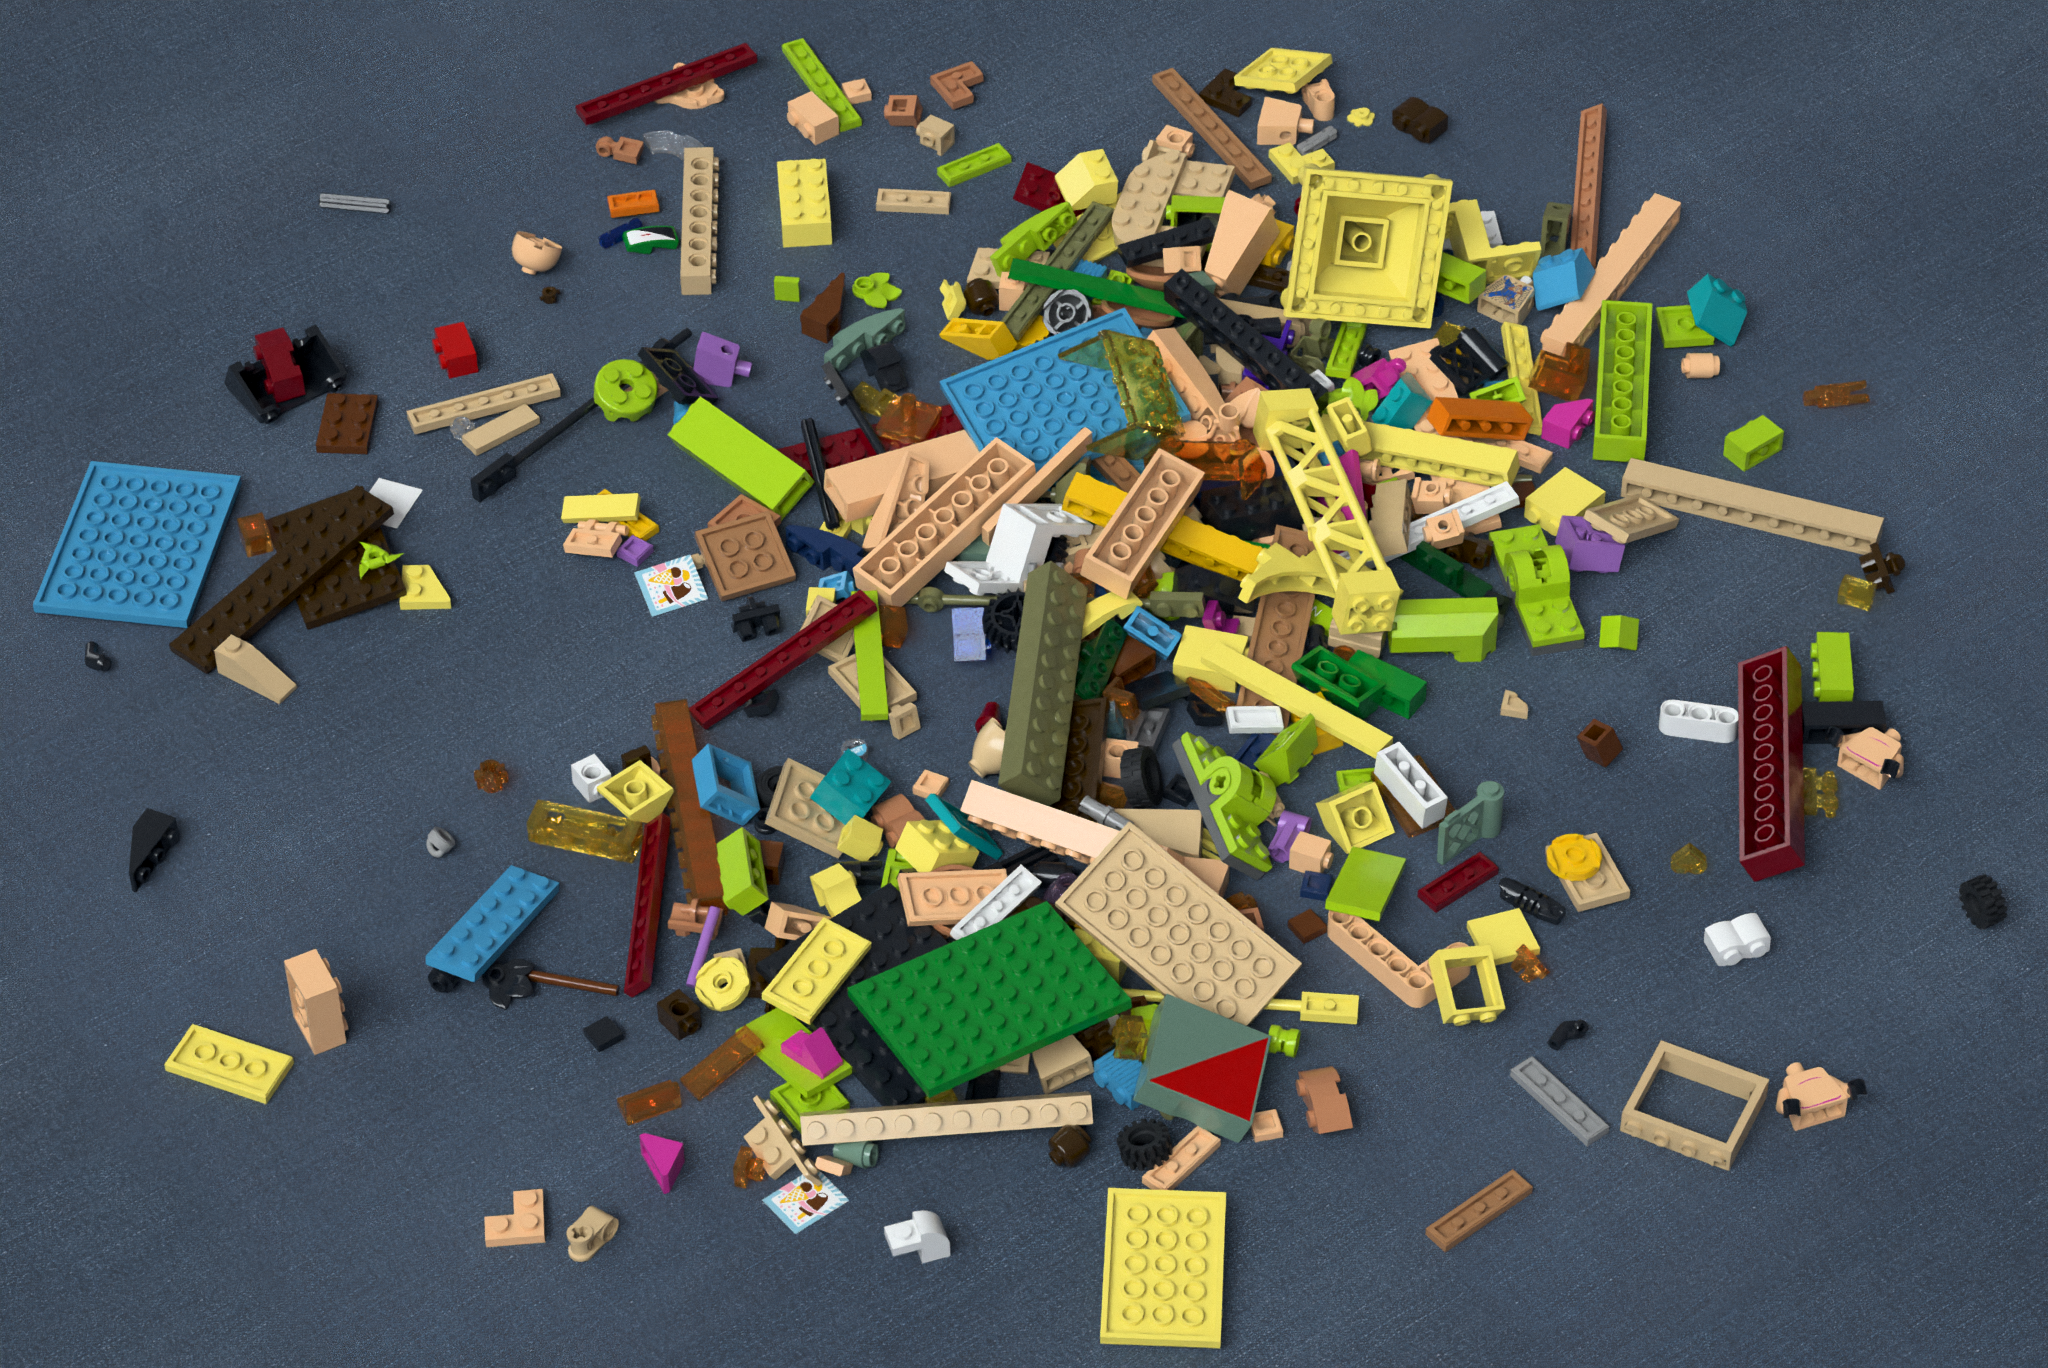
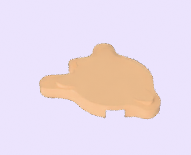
(696, 96)

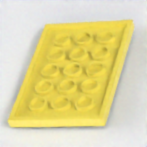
(1163, 1268)

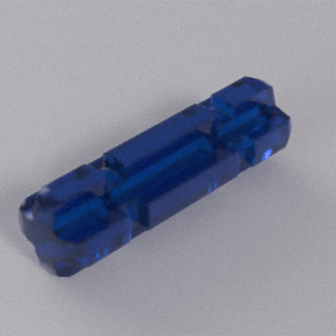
(615, 235)

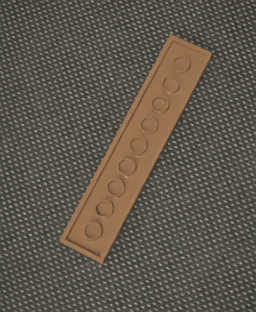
(1280, 625)

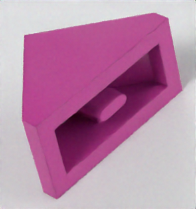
(663, 1158)

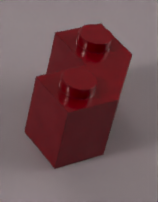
(283, 375)

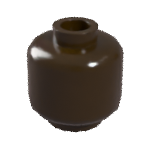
(981, 297)
(1069, 1146)

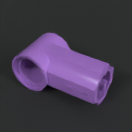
(1287, 831)

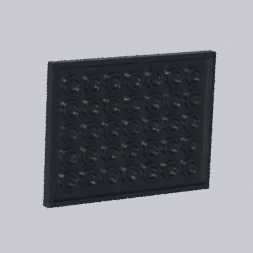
(883, 923)

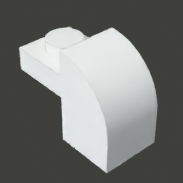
(922, 1234)

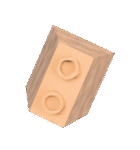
(1239, 243)

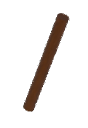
(575, 983)

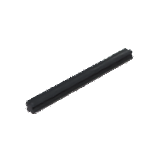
(818, 470)

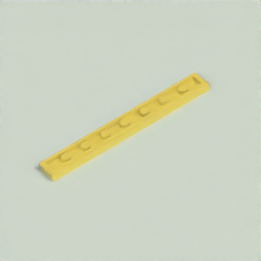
(1296, 699)

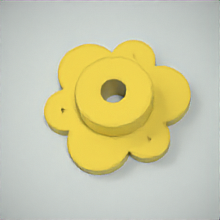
(1361, 117)

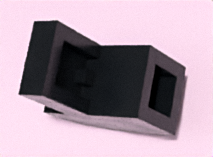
(884, 364)

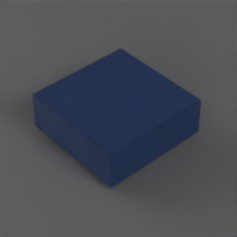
(1316, 885)

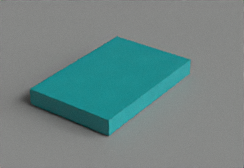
(962, 828)

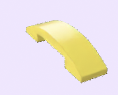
(1105, 608)

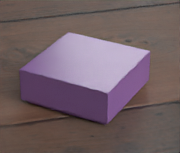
(635, 550)

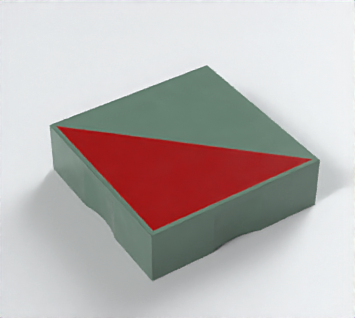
(1202, 1068)

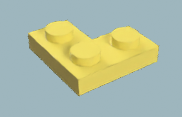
(1290, 161)

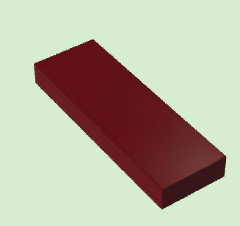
(1458, 882)

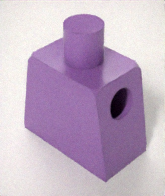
(719, 361)

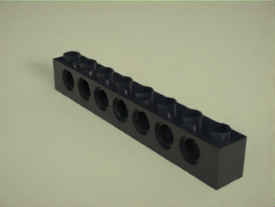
(1239, 337)

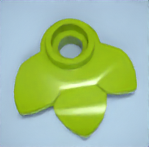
(875, 290)
(1363, 400)

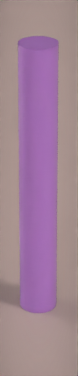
(703, 945)

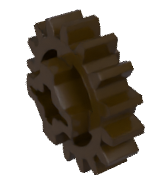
(1096, 1038)

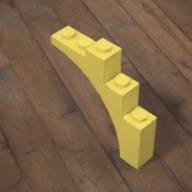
(1284, 571)

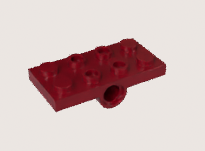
(1039, 189)

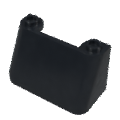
(319, 370)

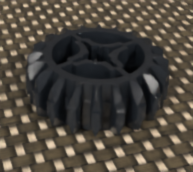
(1001, 620)

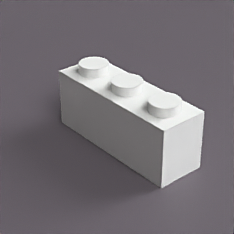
(1410, 785)

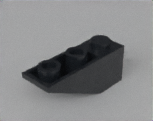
(151, 840)

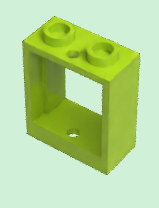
(1193, 204)

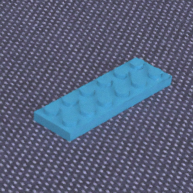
(492, 923)

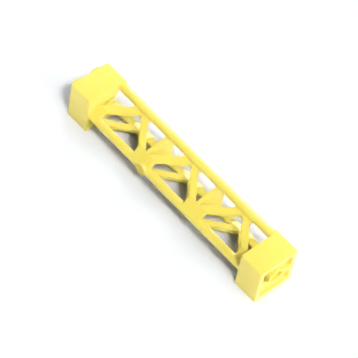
(1363, 598)

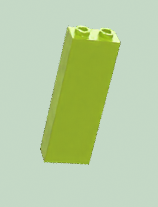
(740, 457)

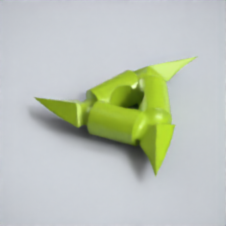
(371, 551)

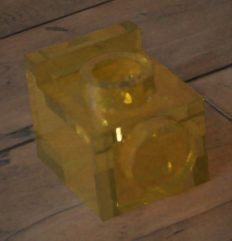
(1129, 1037)

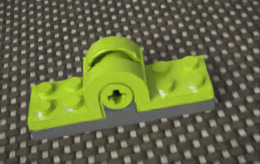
(1539, 588)
(1230, 801)

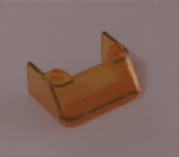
(1219, 460)

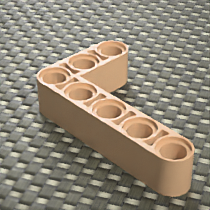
(1386, 962)

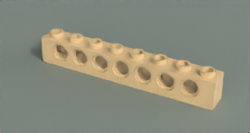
(698, 222)

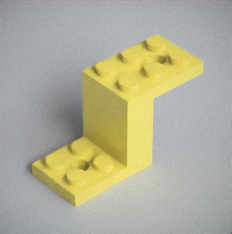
(1471, 244)

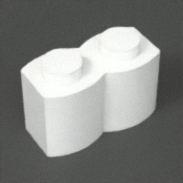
(1737, 939)

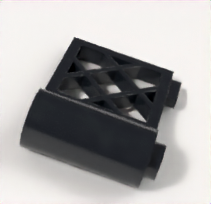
(1477, 353)

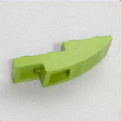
(1033, 234)

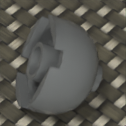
(1066, 310)

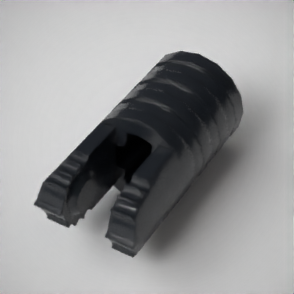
(858, 866)

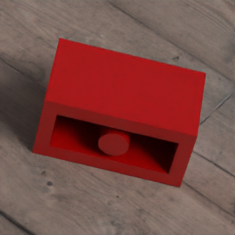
(455, 350)

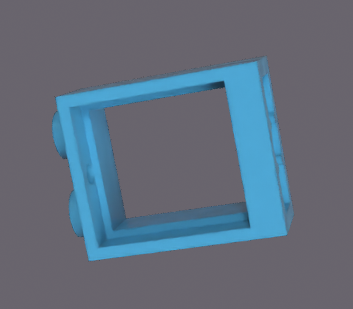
(734, 804)

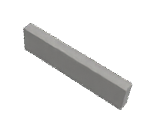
(1559, 1101)

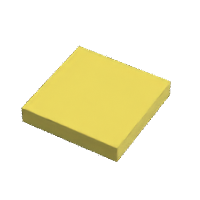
(1504, 933)

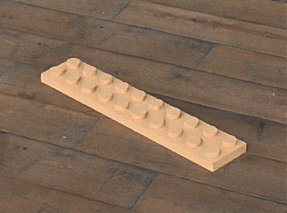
(1438, 385)

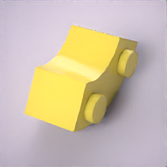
(835, 889)

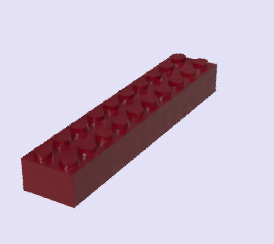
(1770, 764)

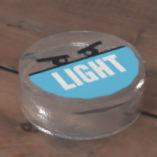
(858, 746)

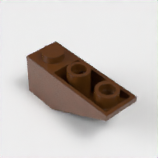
(824, 315)

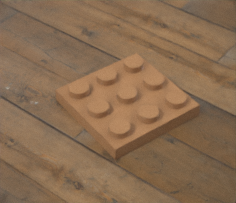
(745, 556)

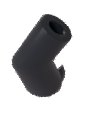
(94, 659)
(1567, 1031)

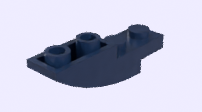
(823, 548)

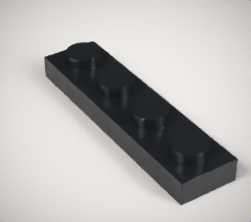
(1151, 246)

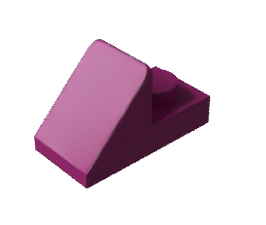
(813, 1052)

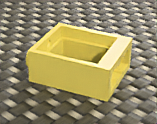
(1460, 957)

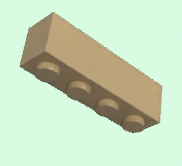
(1391, 516)

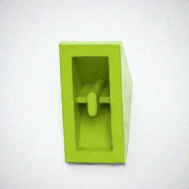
(1503, 391)

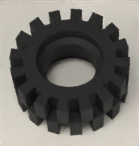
(1982, 901)
(1149, 1133)

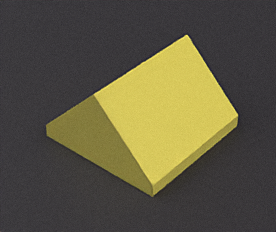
(637, 792)

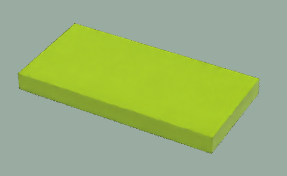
(1365, 883)
(773, 1030)

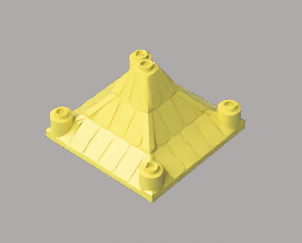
(1367, 247)

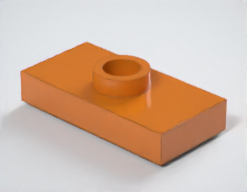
(633, 203)

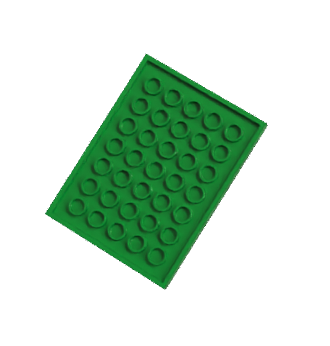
(988, 998)

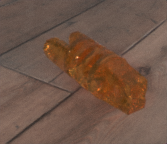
(1835, 395)

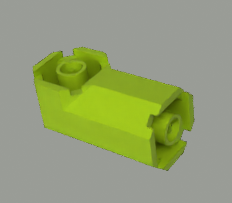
(1443, 625)

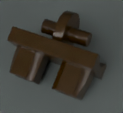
(1472, 551)
(1890, 565)

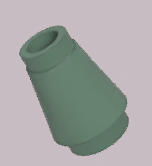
(859, 1153)

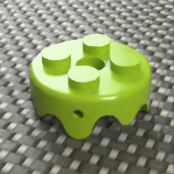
(624, 404)

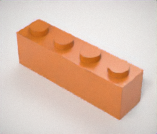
(1479, 418)

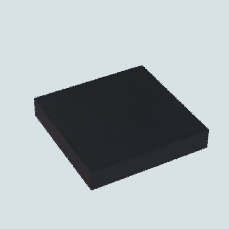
(1158, 690)

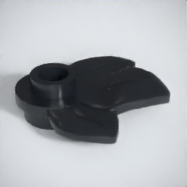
(511, 983)

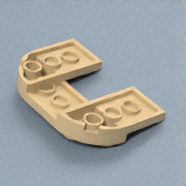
(1151, 188)

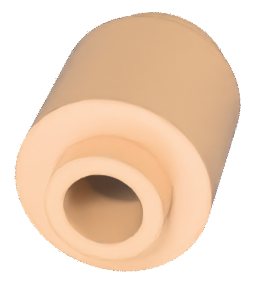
(1700, 365)

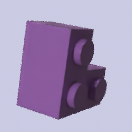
(1587, 547)

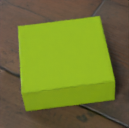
(787, 288)

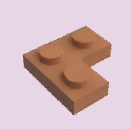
(953, 84)

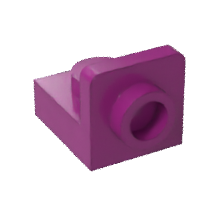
(1216, 619)

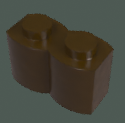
(1419, 120)

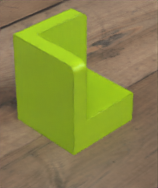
(1619, 632)

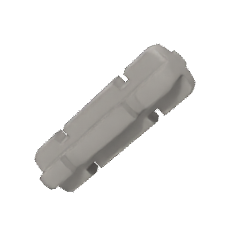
(1317, 140)

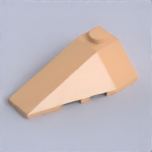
(902, 498)

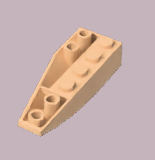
(1190, 380)

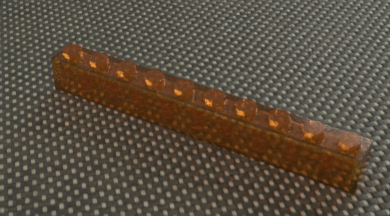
(692, 822)

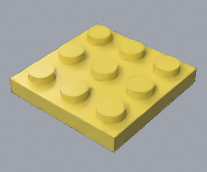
(1283, 70)

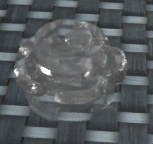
(461, 426)

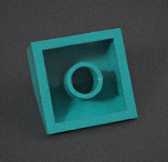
(1717, 308)
(1403, 404)

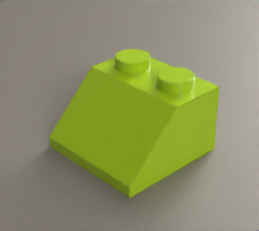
(1289, 751)

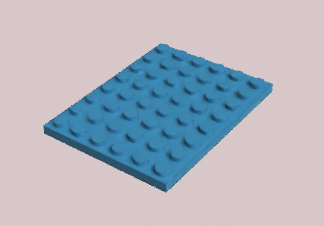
(1043, 401)
(138, 544)

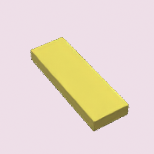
(601, 508)

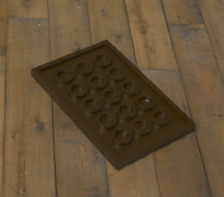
(340, 589)

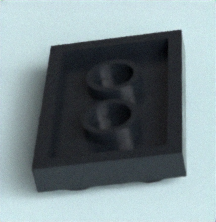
(676, 375)

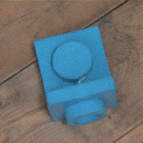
(841, 582)

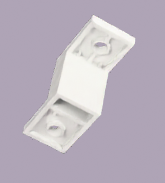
(1019, 539)

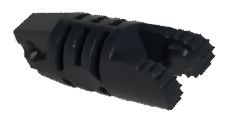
(1531, 901)

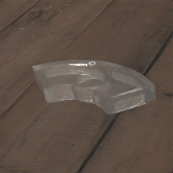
(669, 143)

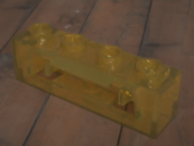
(585, 831)

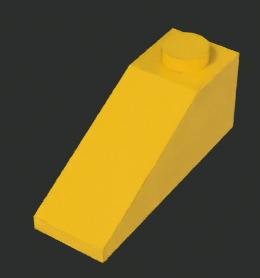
(980, 337)

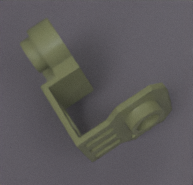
(1316, 345)

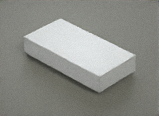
(1254, 719)

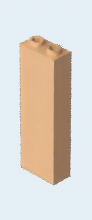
(860, 485)

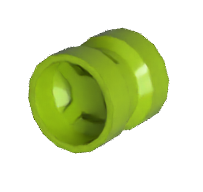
(1284, 1040)

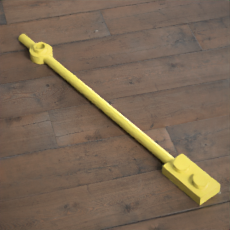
(1312, 1007)

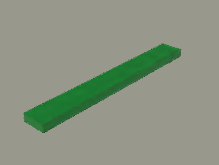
(1091, 286)

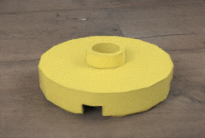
(714, 975)

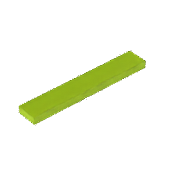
(821, 82)
(870, 665)

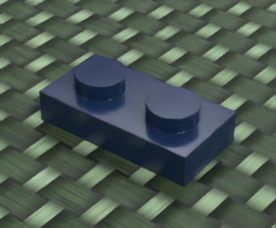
(1253, 749)

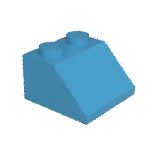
(1561, 278)

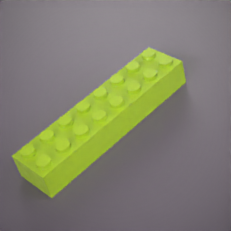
(1622, 381)

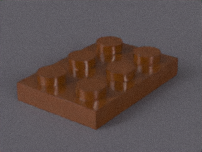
(347, 423)

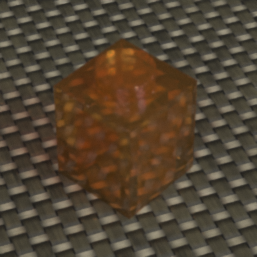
(254, 534)
(893, 625)

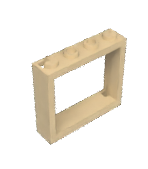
(1707, 1072)

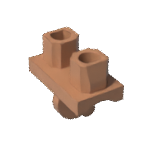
(691, 918)

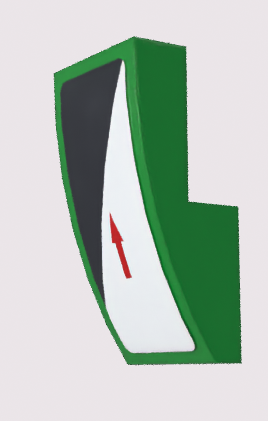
(645, 238)

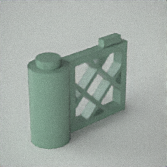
(1480, 814)

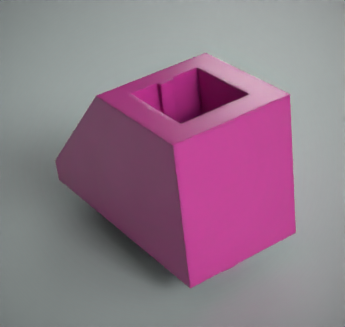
(1567, 421)

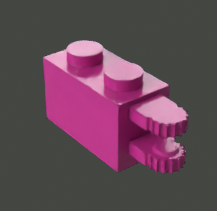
(1381, 375)

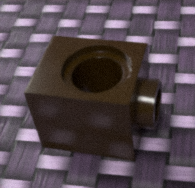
(679, 1014)

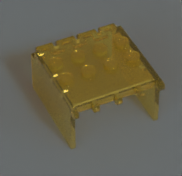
(1142, 391)

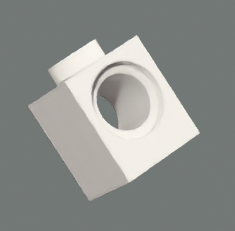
(588, 775)

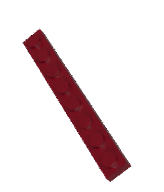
(666, 84)
(782, 659)
(647, 905)

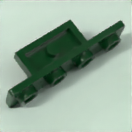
(1446, 571)
(1098, 660)

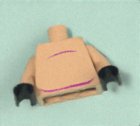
(1869, 754)
(1815, 1096)

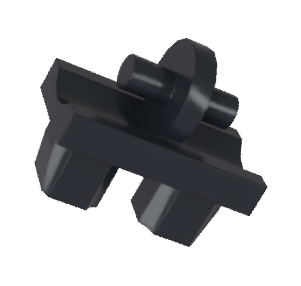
(754, 616)

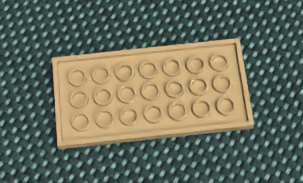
(1176, 929)

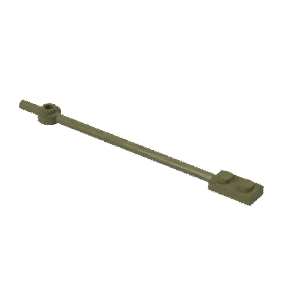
(1161, 603)

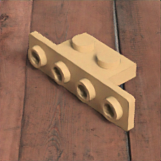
(774, 1144)

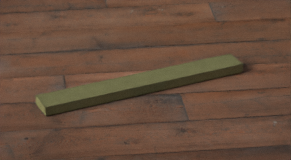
(1064, 257)

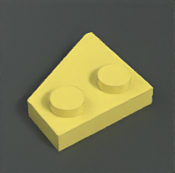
(422, 589)

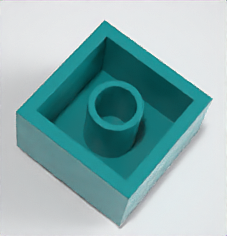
(850, 788)

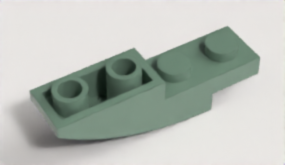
(864, 335)

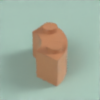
(1326, 1106)

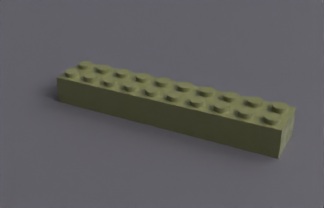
(1043, 685)

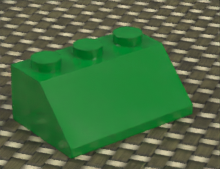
(1339, 681)

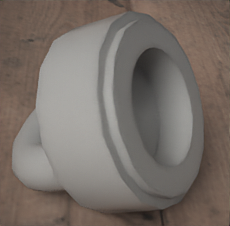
(440, 839)

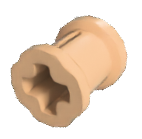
(1370, 469)

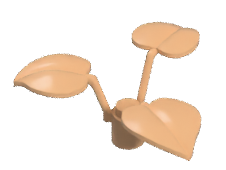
(1232, 415)

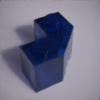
(968, 635)

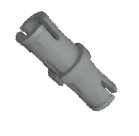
(1104, 815)

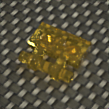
(1812, 800)

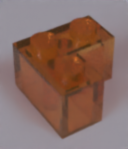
(1561, 374)

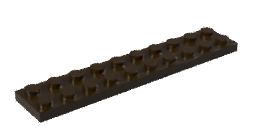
(283, 577)

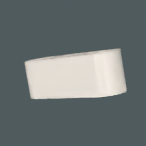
(1698, 721)

